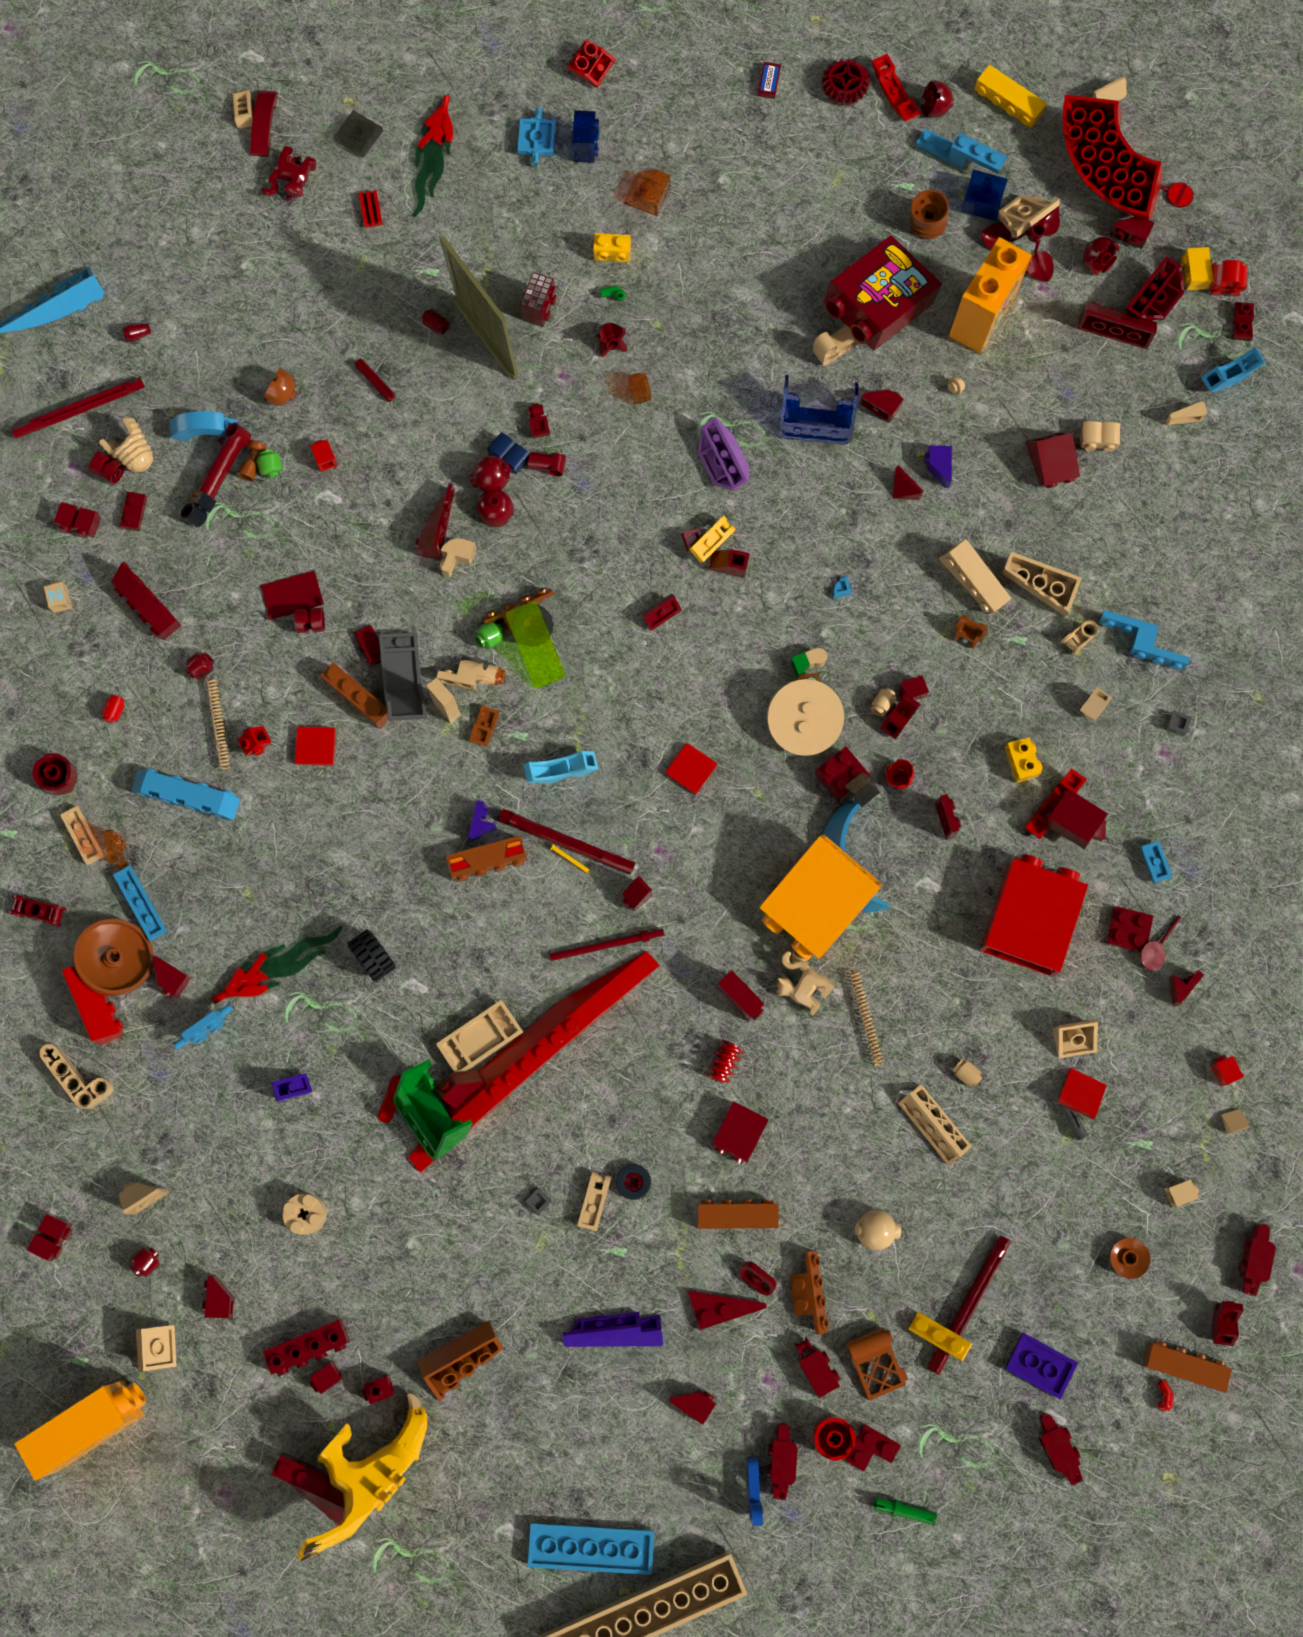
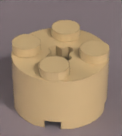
(294, 1208)

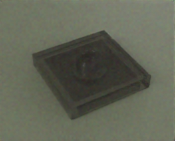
(358, 133)

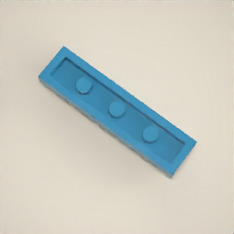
(140, 903)

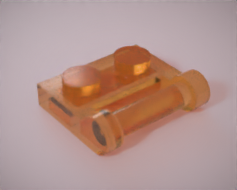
(115, 849)

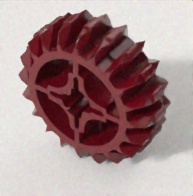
(856, 81)

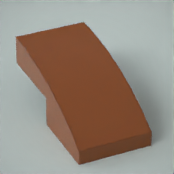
(484, 726)

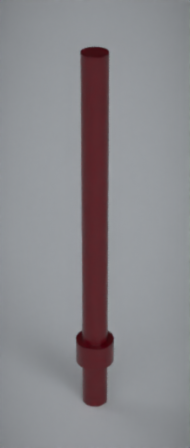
(644, 936)

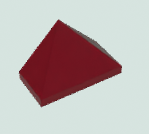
(904, 486)

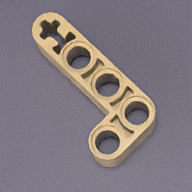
(832, 346)
(71, 1074)

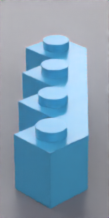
(186, 794)

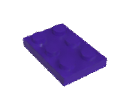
(1041, 1365)

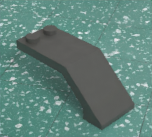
(402, 676)

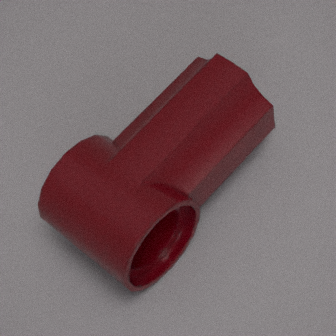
(552, 464)

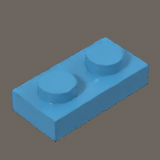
(1156, 862)

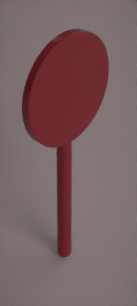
(1153, 953)

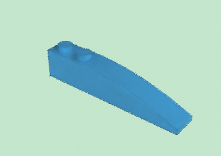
(66, 298)

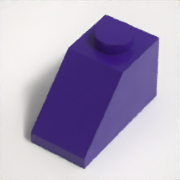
(940, 463)

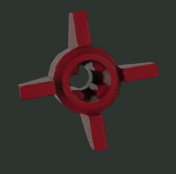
(610, 338)

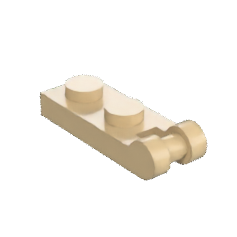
(594, 1202)

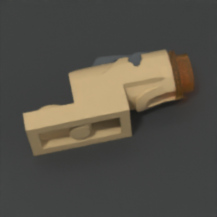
(472, 672)

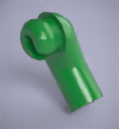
(613, 291)

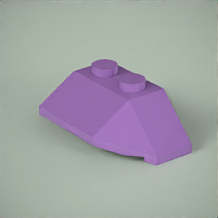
(722, 456)

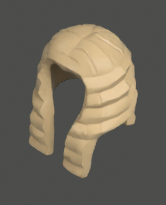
(134, 451)

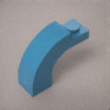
(199, 423)

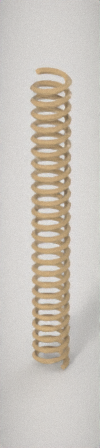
(218, 724)
(866, 1019)

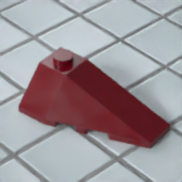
(434, 532)

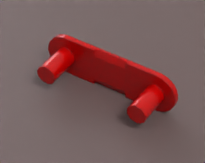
(388, 1107)

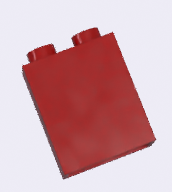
(1034, 915)

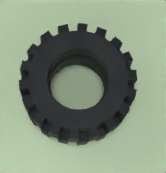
(371, 955)

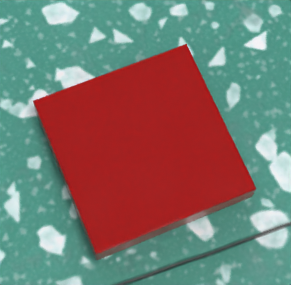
(315, 746)
(691, 768)
(1082, 1093)

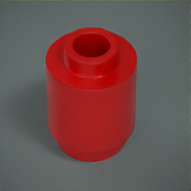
(112, 708)

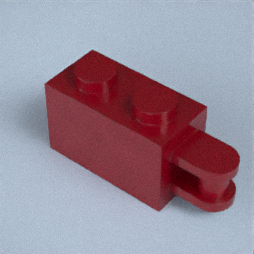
(817, 1369)

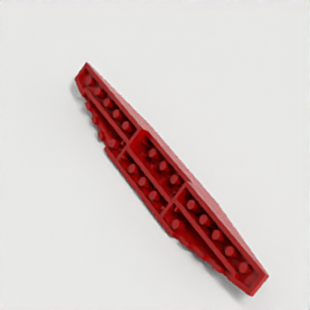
(544, 1041)

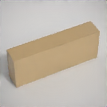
(443, 700)

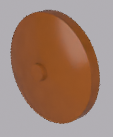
(113, 957)

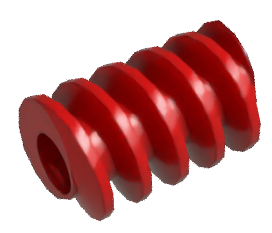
(725, 1062)

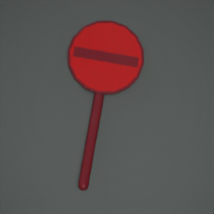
(1179, 194)

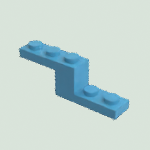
(961, 151)
(1143, 640)

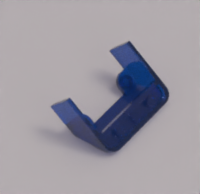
(817, 424)

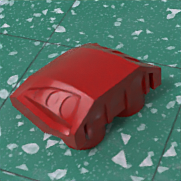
(591, 63)

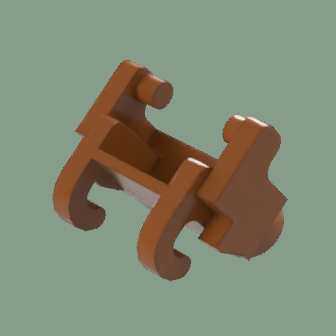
(970, 630)

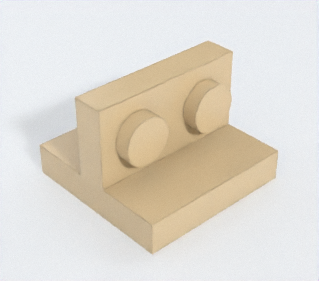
(156, 1348)

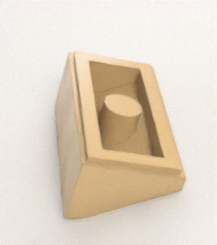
(1113, 91)

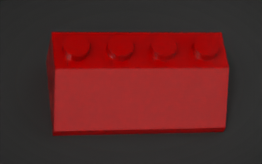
(94, 1010)

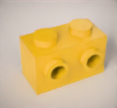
(612, 247)
(1197, 268)
(1023, 759)

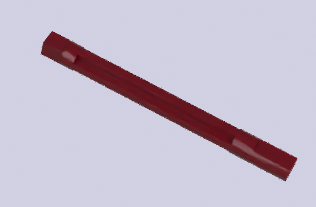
(78, 407)
(603, 856)
(972, 1299)

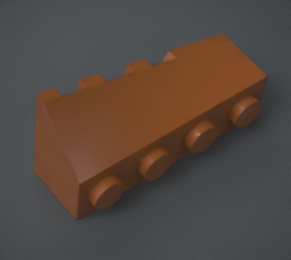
(459, 1358)

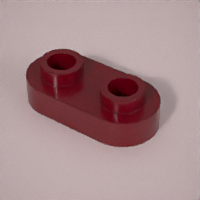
(757, 1278)

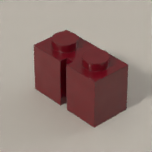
(82, 522)
(49, 1242)

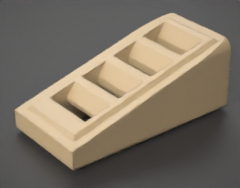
(242, 110)
(1190, 414)

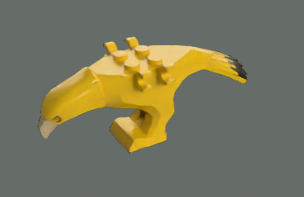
(369, 1480)

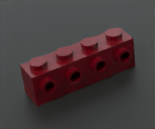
(306, 1346)

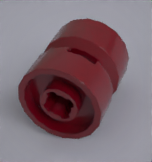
(106, 467)
(309, 620)

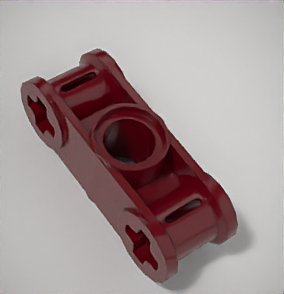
(25, 907)

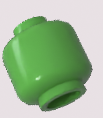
(269, 463)
(488, 635)

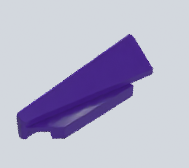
(615, 1331)

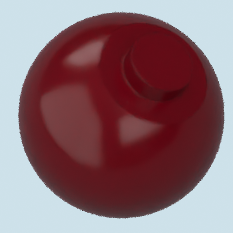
(490, 473)

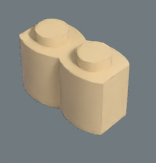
(1100, 435)

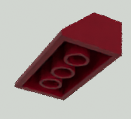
(1117, 325)

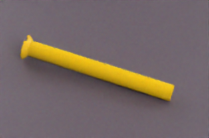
(569, 858)

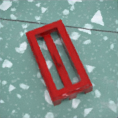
(368, 195)

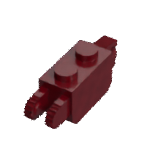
(1257, 1259)
(1059, 1449)
(783, 1462)

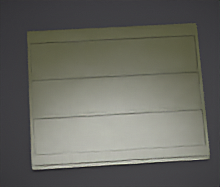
(479, 310)

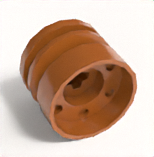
(929, 214)

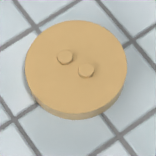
(805, 716)

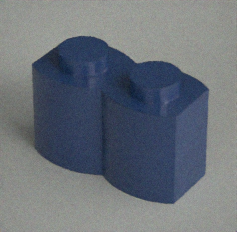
(509, 451)

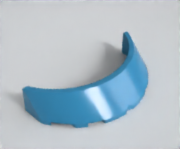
(836, 832)

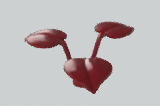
(1041, 264)

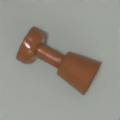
(249, 466)

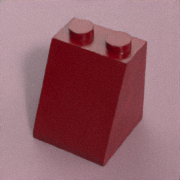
(1054, 459)

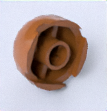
(281, 389)

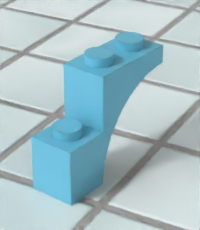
(558, 769)

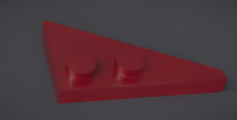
(717, 1309)

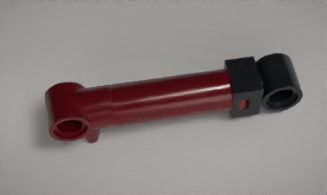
(202, 499)

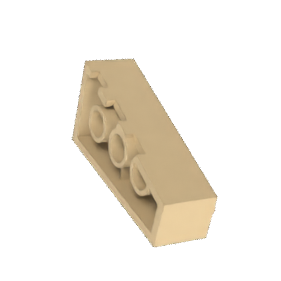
(975, 576)
(1043, 581)

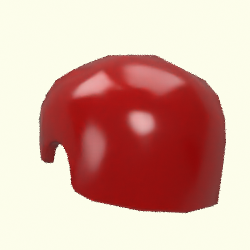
(900, 774)

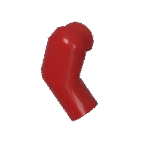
(1168, 1396)

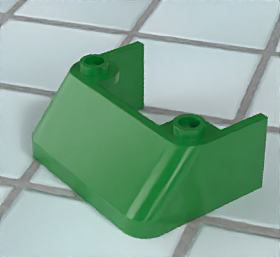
(426, 1114)

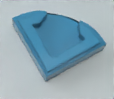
(842, 588)

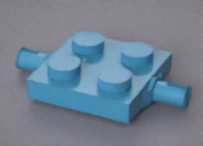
(536, 136)
(198, 1032)

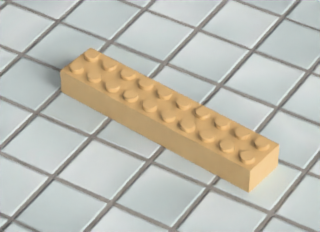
(663, 1603)

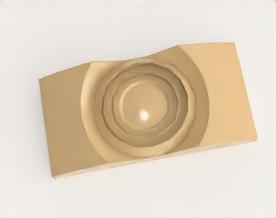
(479, 1038)

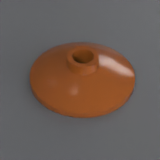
(1140, 1258)

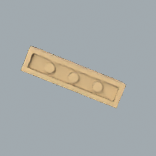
(932, 1126)

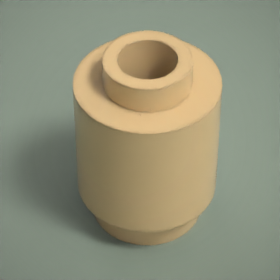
(883, 702)
(967, 1073)

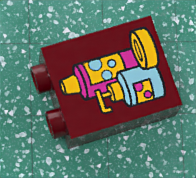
(881, 293)

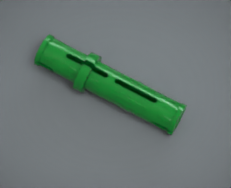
(896, 1509)

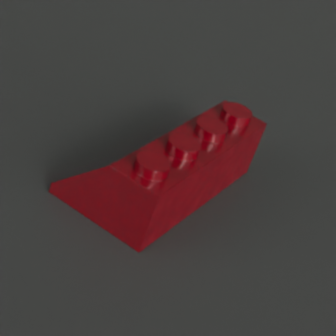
(144, 601)
(312, 1484)

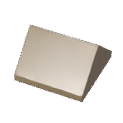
(1076, 1038)

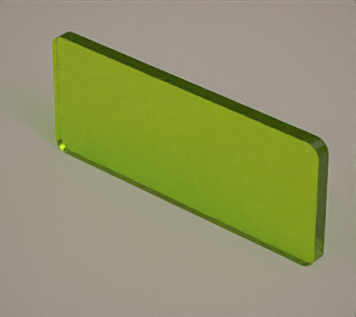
(535, 644)

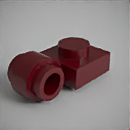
(538, 424)

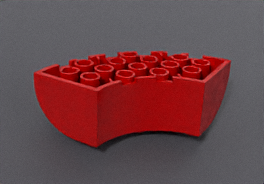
(1106, 159)

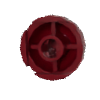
(937, 99)
(1100, 255)
(495, 508)

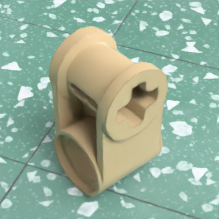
(1078, 638)

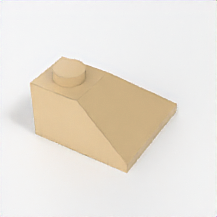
(139, 1196)

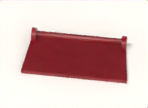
(292, 593)

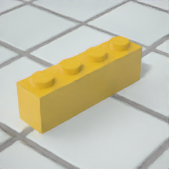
(1010, 96)

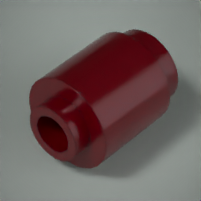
(435, 321)

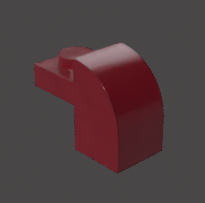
(900, 716)
(1225, 1323)

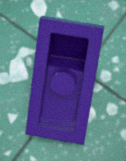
(479, 827)
(291, 1087)

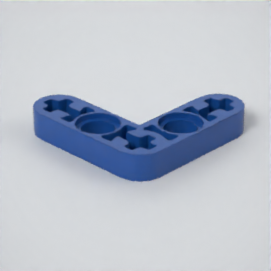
(755, 1506)

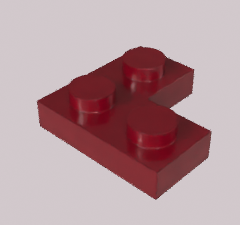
(869, 1443)

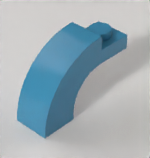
(1234, 372)

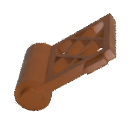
(873, 1346)

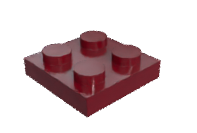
(947, 818)
(1129, 929)

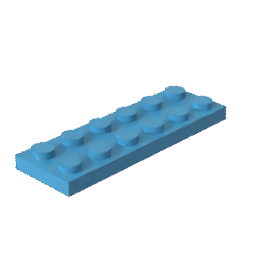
(591, 1548)

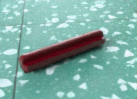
(375, 380)

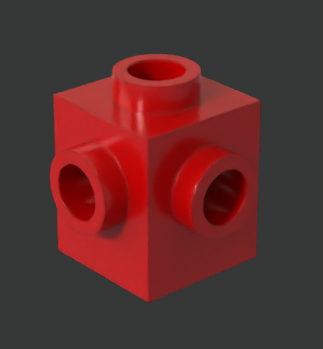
(254, 741)

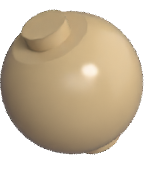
(877, 1230)

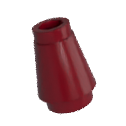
(136, 331)

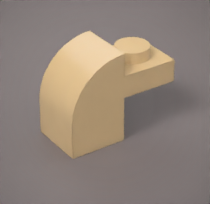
(456, 550)

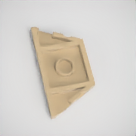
(1025, 212)

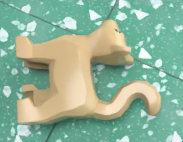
(808, 983)

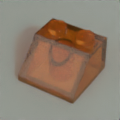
(648, 191)

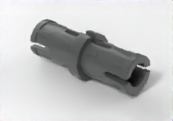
(1074, 1122)

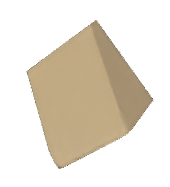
(1234, 1121)

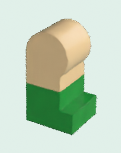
(808, 660)

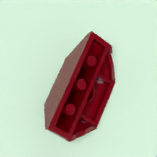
(1159, 292)

